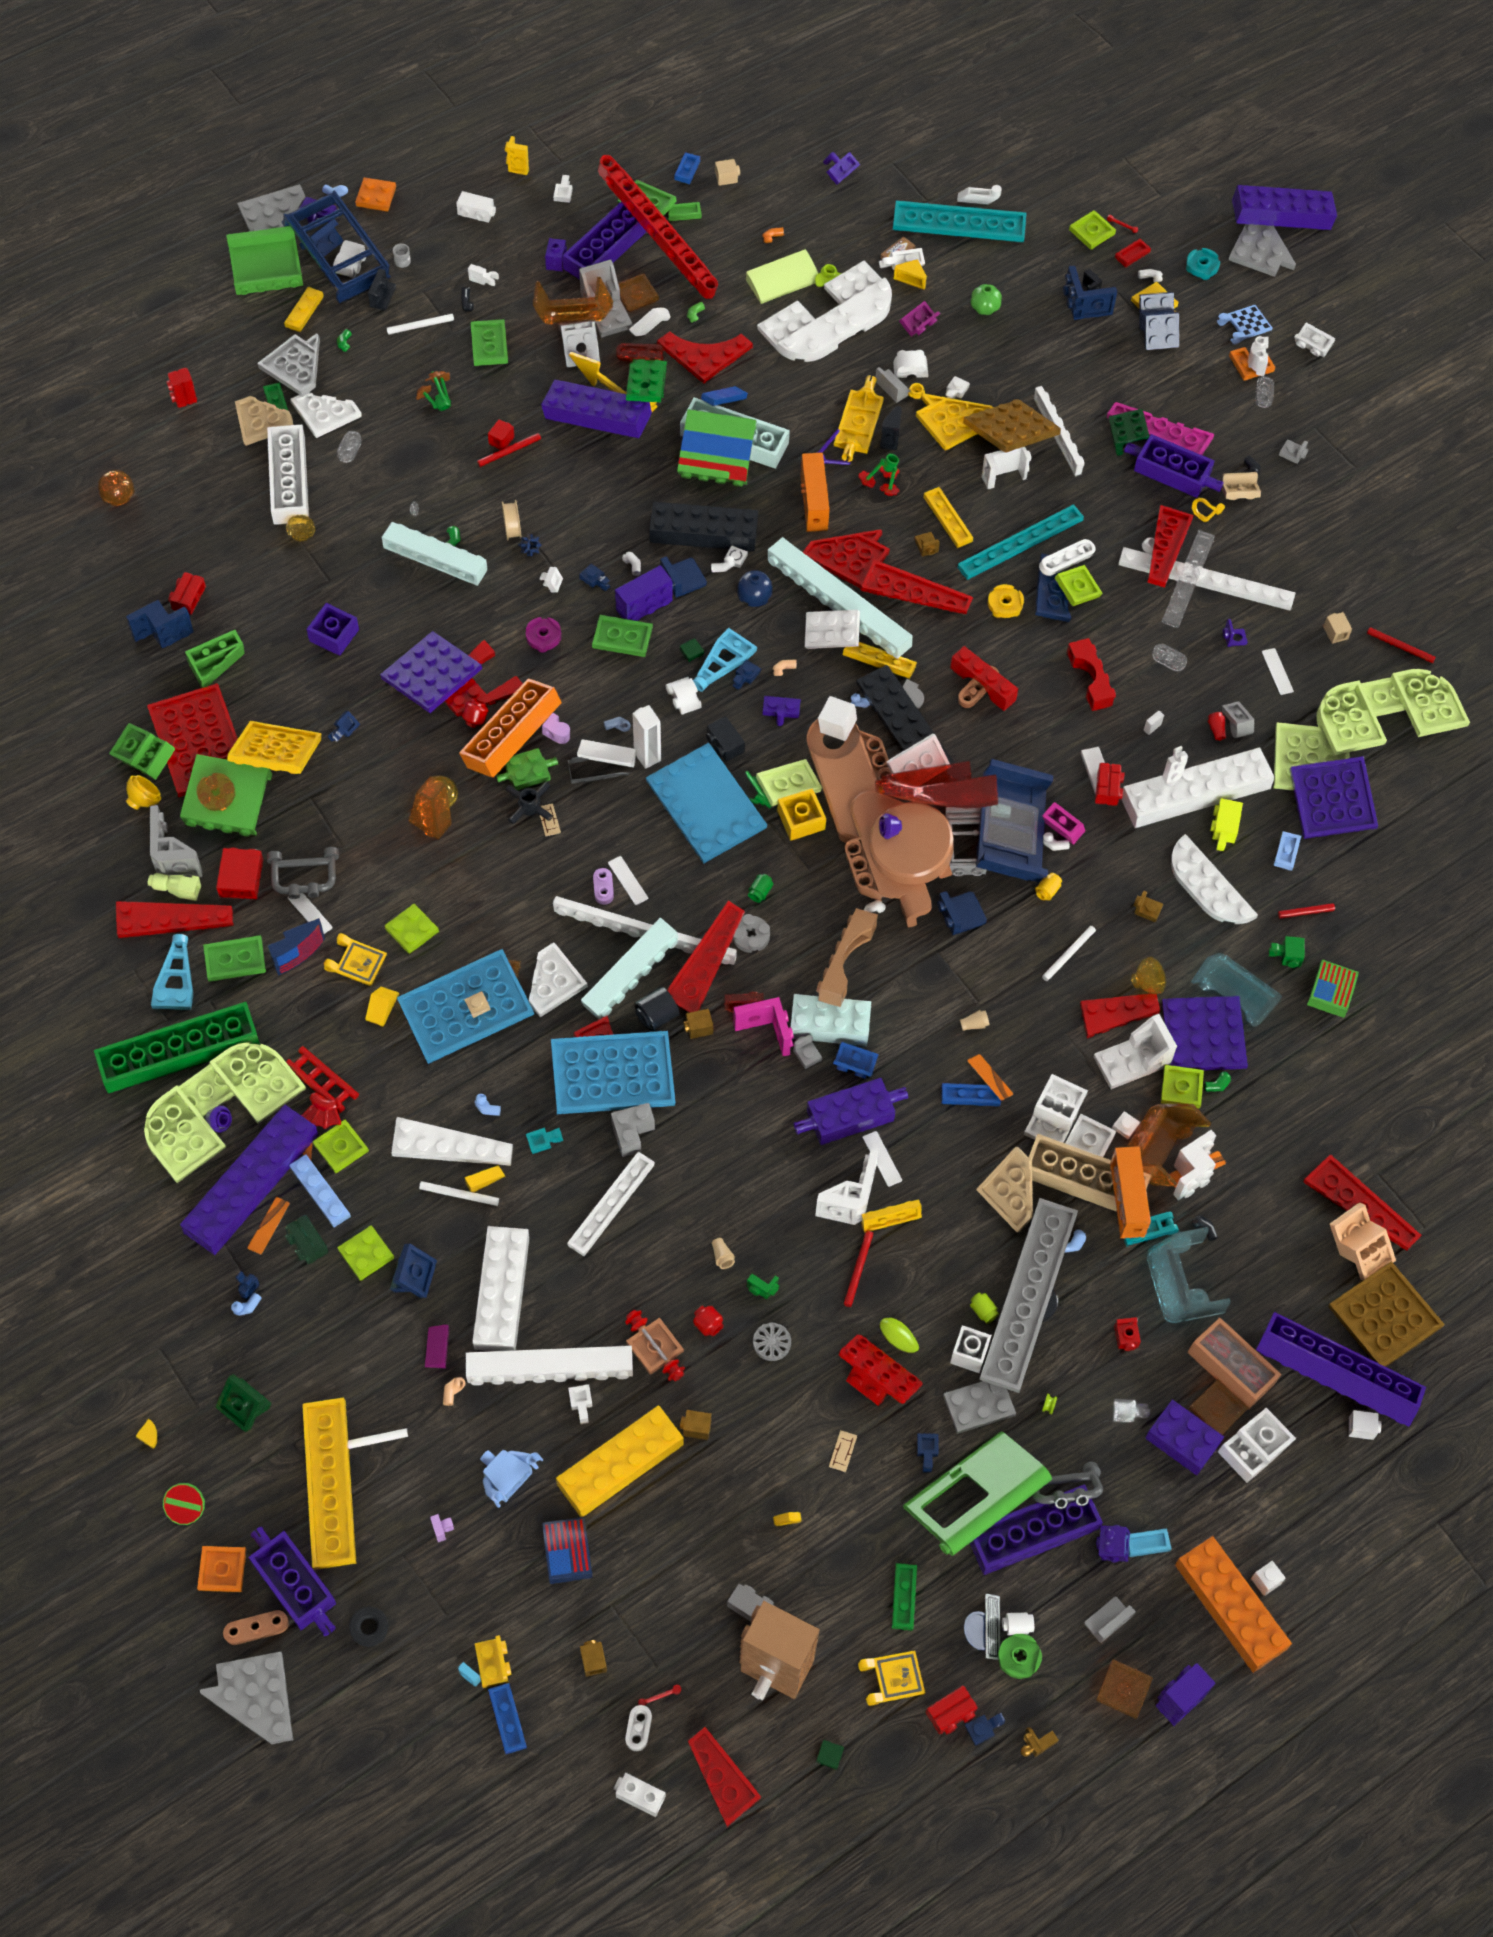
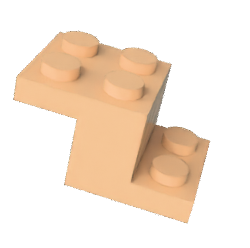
(1362, 1241)

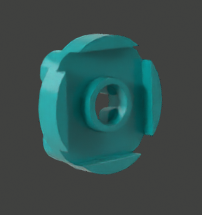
(1200, 270)

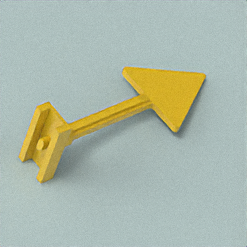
(590, 369)

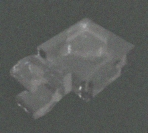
(1126, 1410)

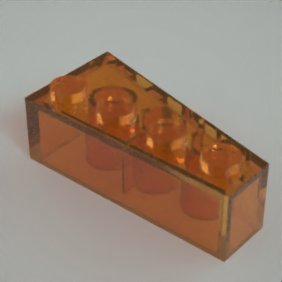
(431, 809)

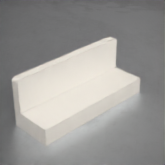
(607, 753)

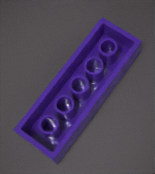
(1284, 207)
(604, 241)
(595, 409)
(1033, 1532)

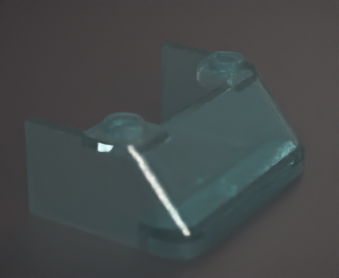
(1231, 979)
(1170, 1282)

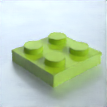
(1092, 229)
(1078, 585)
(411, 928)
(1182, 1085)
(340, 1146)
(365, 1253)

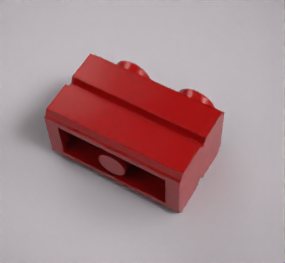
(182, 388)
(187, 592)
(1108, 784)
(952, 1710)

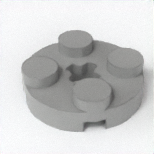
(752, 943)

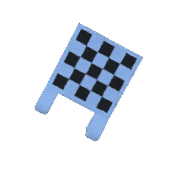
(1247, 322)

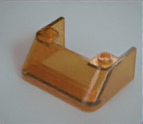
(573, 310)
(1159, 1133)

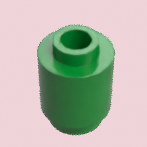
(760, 888)

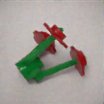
(889, 469)

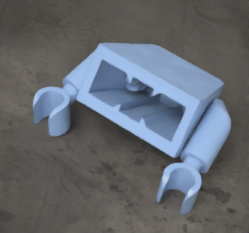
(506, 1473)

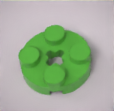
(1030, 1650)

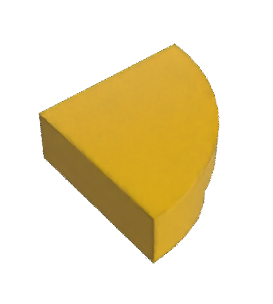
(148, 1434)

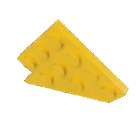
(945, 419)

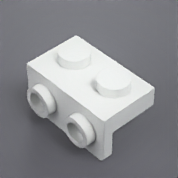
(1314, 340)

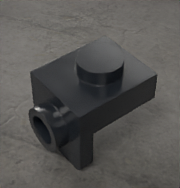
(1091, 280)

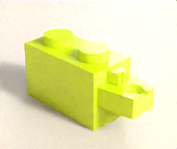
(1227, 822)

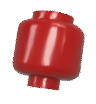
(475, 713)
(708, 1320)

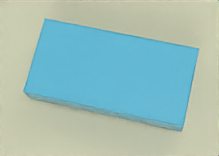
(1149, 1543)

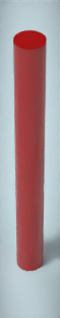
(509, 449)
(1399, 644)
(858, 1268)

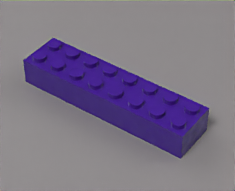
(249, 1179)
(1341, 1369)

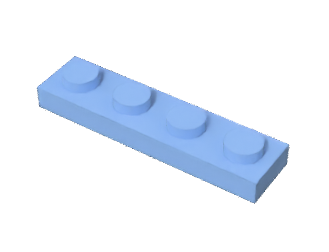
(320, 1191)

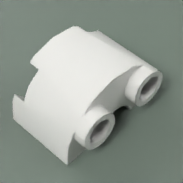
(1258, 358)
(910, 363)
(684, 695)

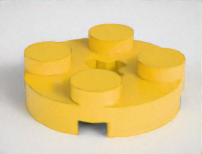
(1001, 609)

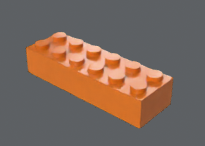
(510, 727)
(1233, 1604)

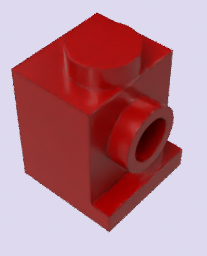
(1125, 1326)

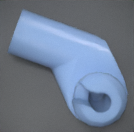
(341, 190)
(859, 701)
(484, 1106)
(1076, 1242)
(247, 1307)

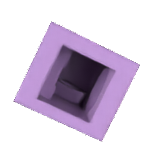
(556, 730)

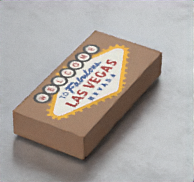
(900, 245)

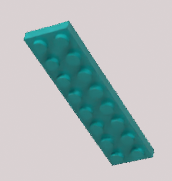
(959, 221)

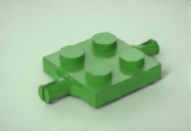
(527, 769)

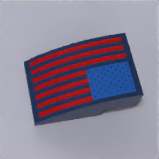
(297, 946)
(567, 1550)

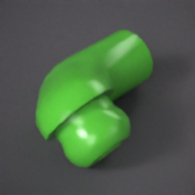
(692, 311)

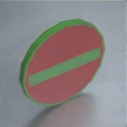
(183, 1503)

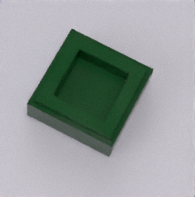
(691, 650)
(830, 1754)

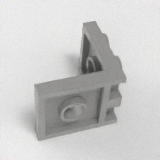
(577, 333)

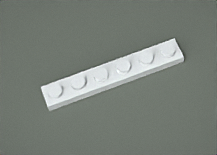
(1067, 447)
(610, 1204)

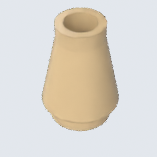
(975, 1021)
(723, 1255)

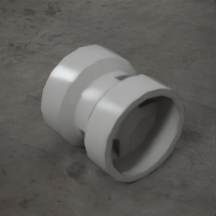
(401, 255)

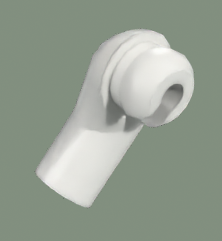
(1157, 275)
(875, 905)

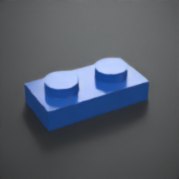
(687, 168)

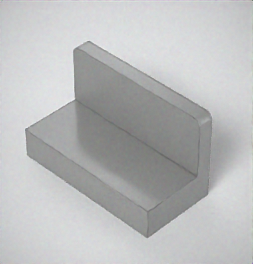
(891, 384)
(1109, 1619)

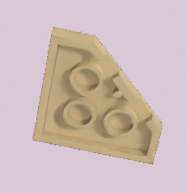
(257, 416)
(1010, 1189)

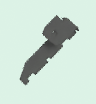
(580, 759)

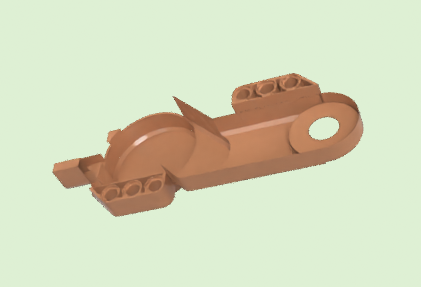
(893, 865)

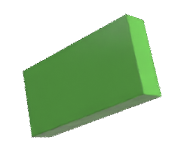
(684, 211)

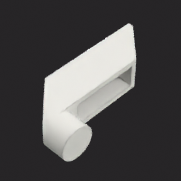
(979, 195)
(649, 321)

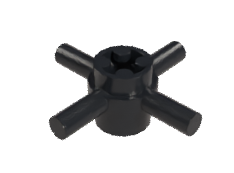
(529, 802)

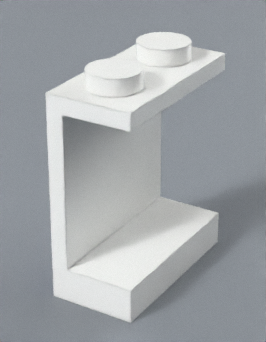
(1002, 462)

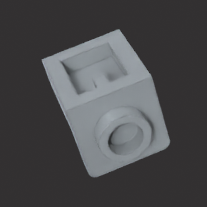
(1293, 451)
(806, 1051)

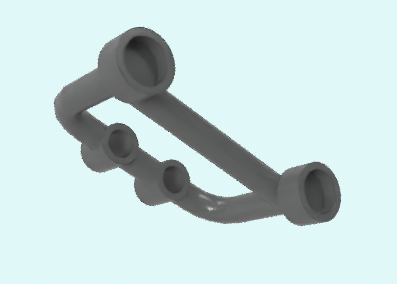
(313, 889)
(1090, 1472)

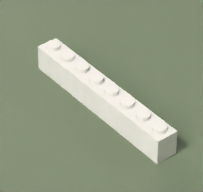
(549, 1365)

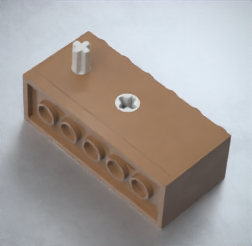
(777, 1650)

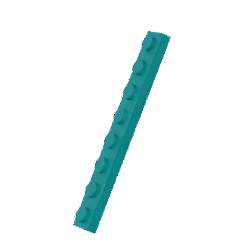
(1020, 542)

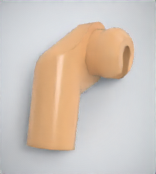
(783, 664)
(451, 1389)

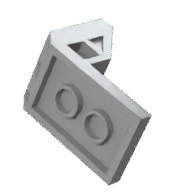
(618, 318)
(178, 858)

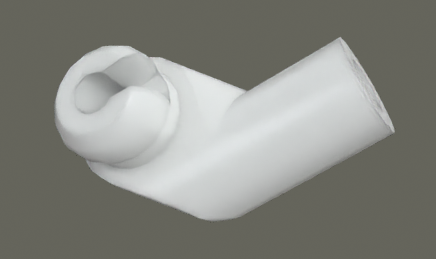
(635, 562)
(723, 567)
(1053, 844)

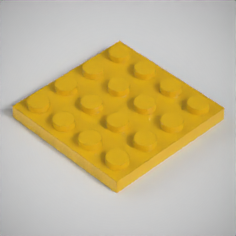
(274, 747)

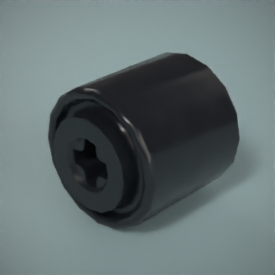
(656, 1009)

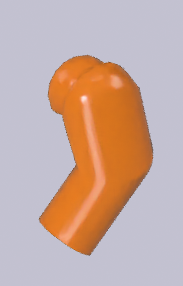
(773, 232)

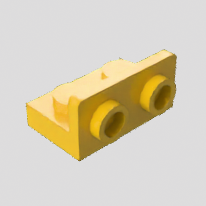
(517, 157)
(492, 1663)

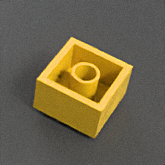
(801, 814)

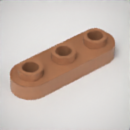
(971, 693)
(266, 1627)

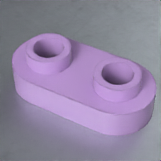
(603, 884)

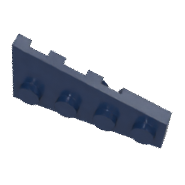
(1050, 597)

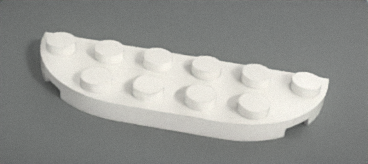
(1208, 885)

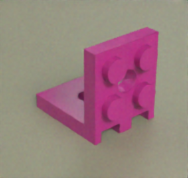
(764, 1013)

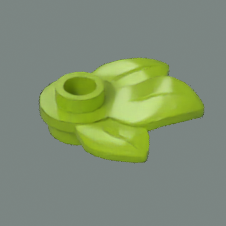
(827, 273)

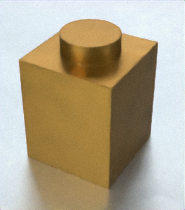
(698, 1023)
(696, 1424)
(593, 1658)

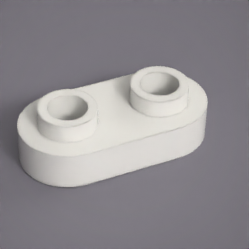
(637, 1728)

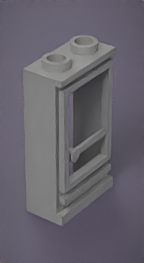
(964, 816)

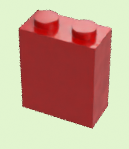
(240, 873)

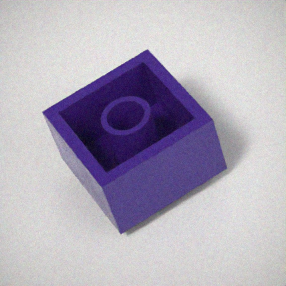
(332, 629)

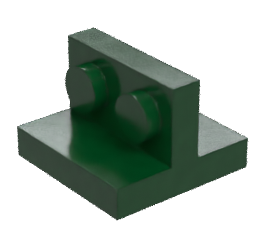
(241, 1403)

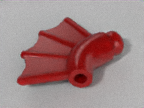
(322, 1111)

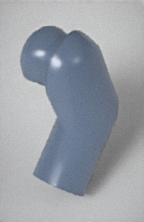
(619, 723)

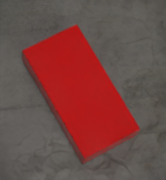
(1132, 253)

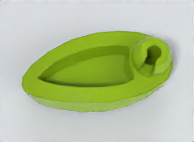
(898, 1335)

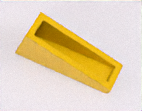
(484, 1178)

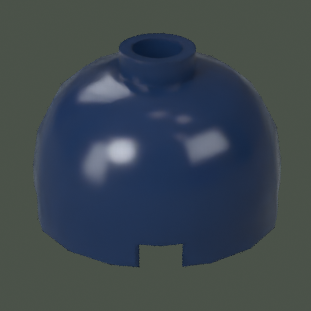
(754, 588)

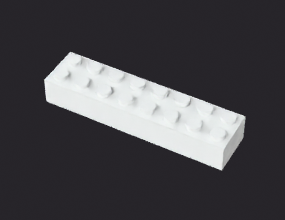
(1197, 788)

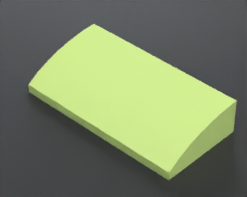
(782, 276)

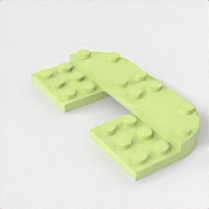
(1351, 709)
(176, 1121)

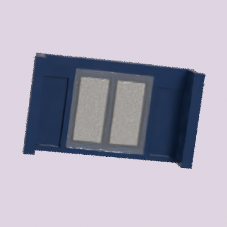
(1014, 828)

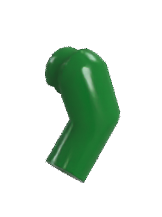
(342, 340)
(454, 534)
(1220, 1084)

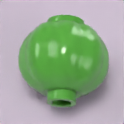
(986, 299)

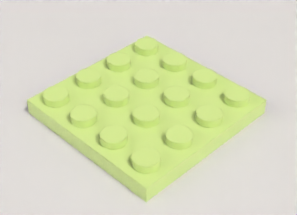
(1299, 746)

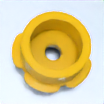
(916, 390)

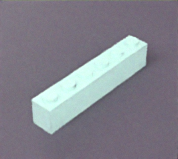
(434, 553)
(630, 969)

